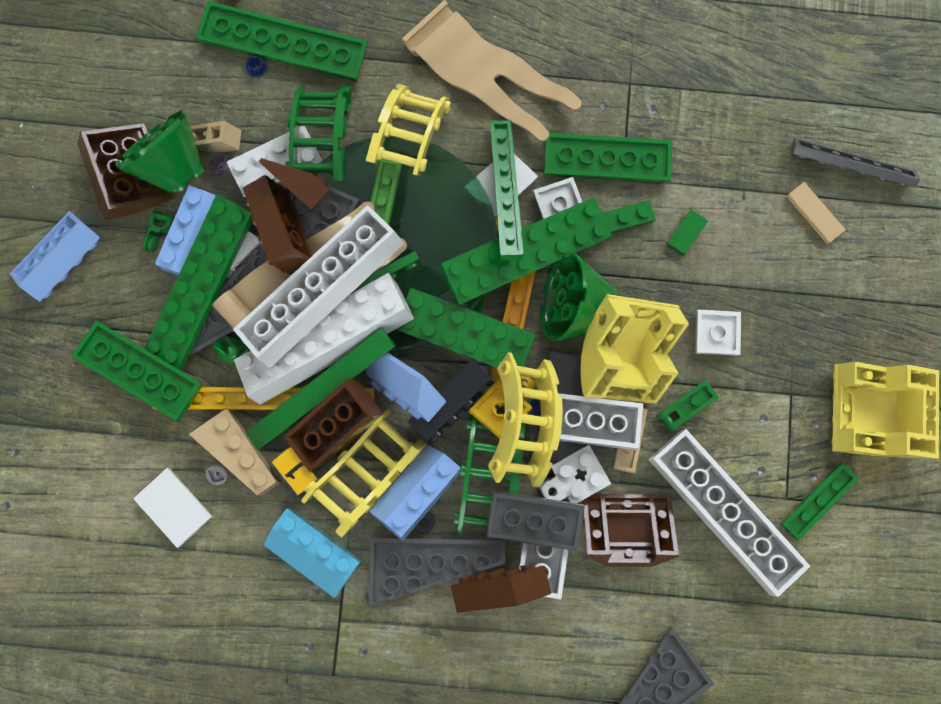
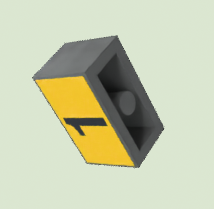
(293, 472)

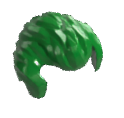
(230, 348)

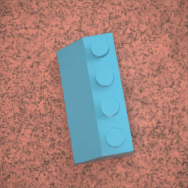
(311, 552)

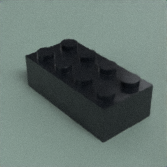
(459, 397)

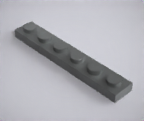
(861, 164)

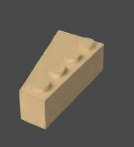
(231, 446)

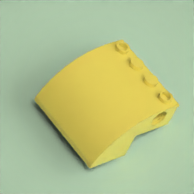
(629, 349)
(886, 410)

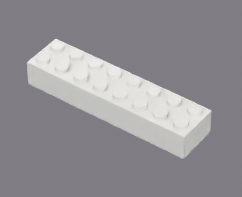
(318, 286)
(342, 330)
(729, 513)

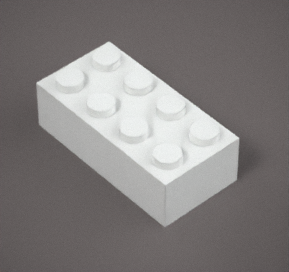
(248, 169)
(601, 422)
(554, 561)

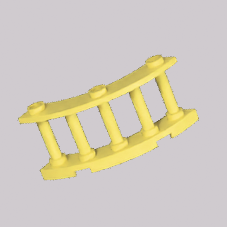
(391, 111)
(549, 421)
(378, 487)

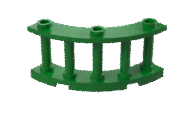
(341, 103)
(466, 471)

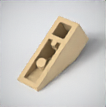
(216, 137)

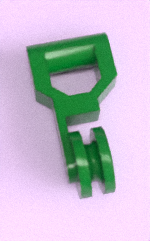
(151, 242)

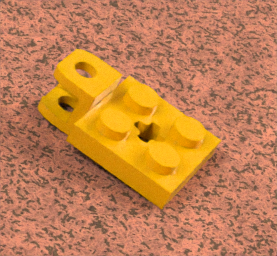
(485, 410)

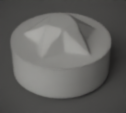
(217, 473)

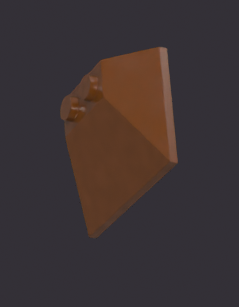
(630, 529)

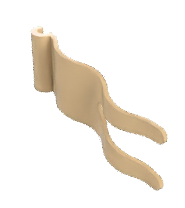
(473, 64)
(265, 279)

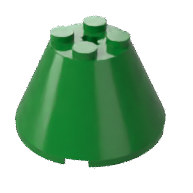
(165, 155)
(571, 298)

